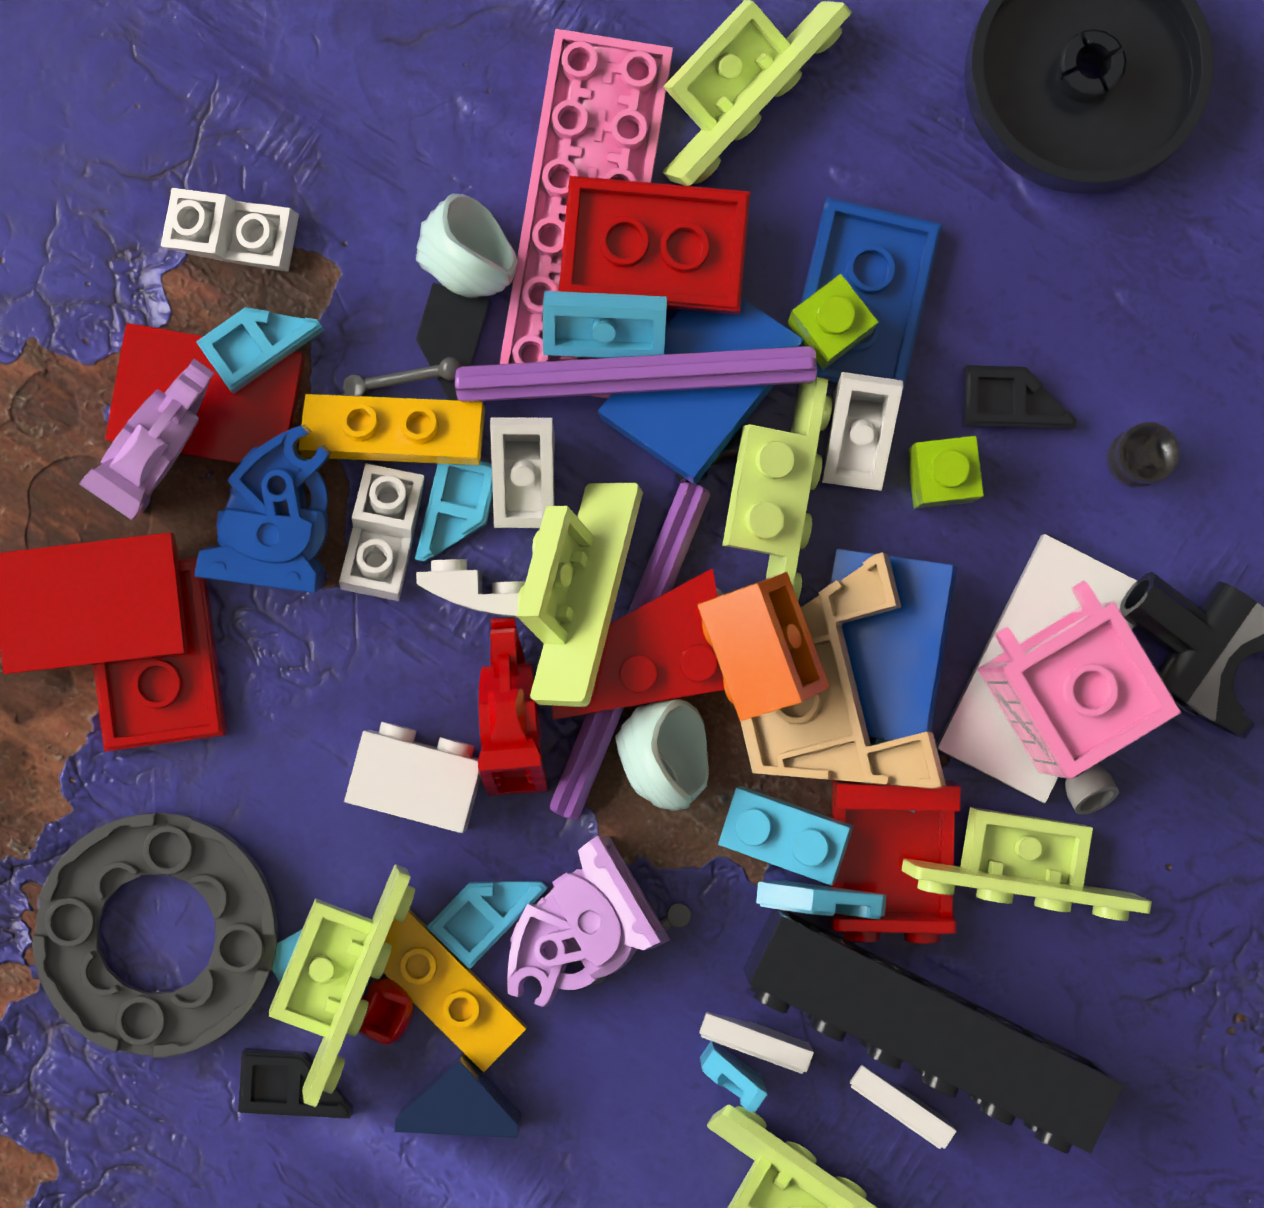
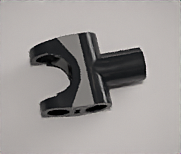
(1201, 644)

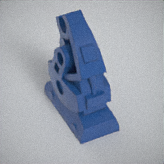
(267, 527)

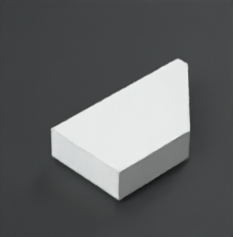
(758, 1041)
(903, 1106)

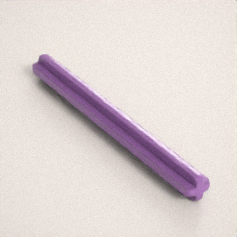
(636, 374)
(657, 580)

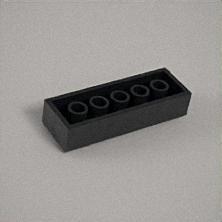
(933, 1029)

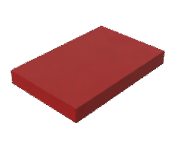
(656, 242)
(227, 421)
(91, 603)
(166, 695)

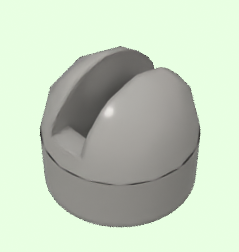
(1091, 790)

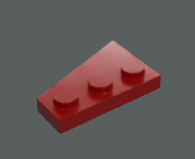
(656, 653)

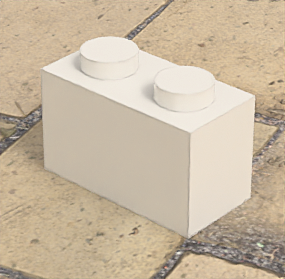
(415, 778)

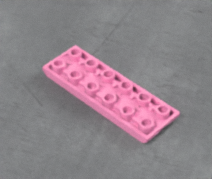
(596, 123)

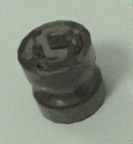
(1152, 450)

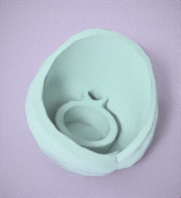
(466, 248)
(665, 753)

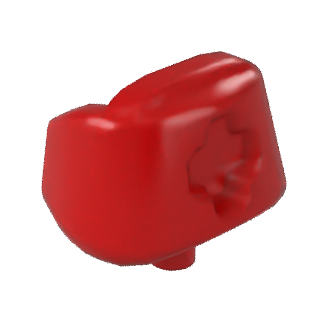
(387, 1011)

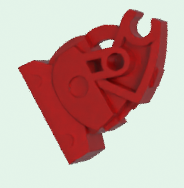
(509, 718)

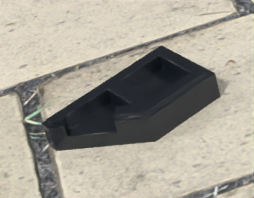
(451, 329)
(1010, 400)
(274, 1084)

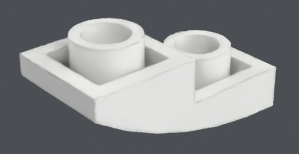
(230, 229)
(382, 532)
(464, 587)

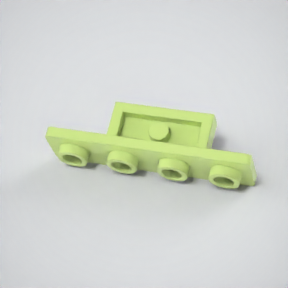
(739, 75)
(775, 483)
(575, 588)
(1028, 858)
(331, 972)
(781, 1172)

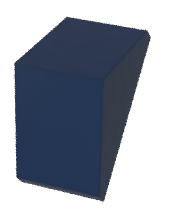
(460, 1103)

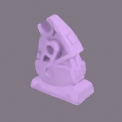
(149, 444)
(586, 917)

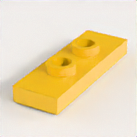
(393, 429)
(450, 993)

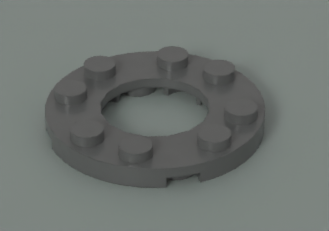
(69, 937)

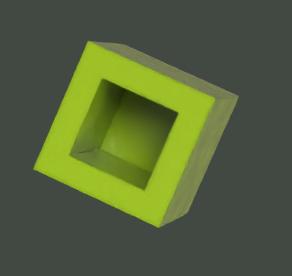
(832, 321)
(945, 472)

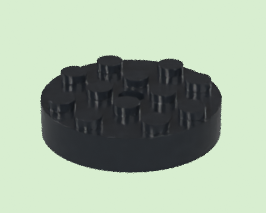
(1081, 129)

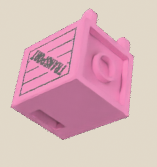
(1077, 687)

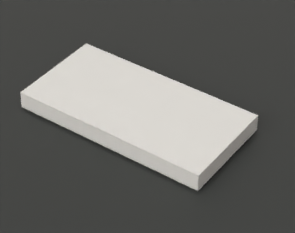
(1044, 593)

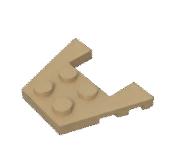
(828, 731)

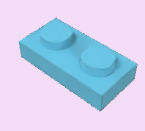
(603, 324)
(785, 835)

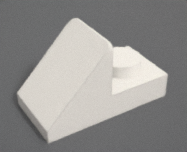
(861, 430)
(522, 470)

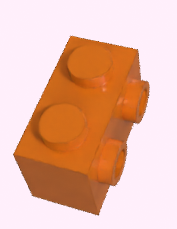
(763, 647)

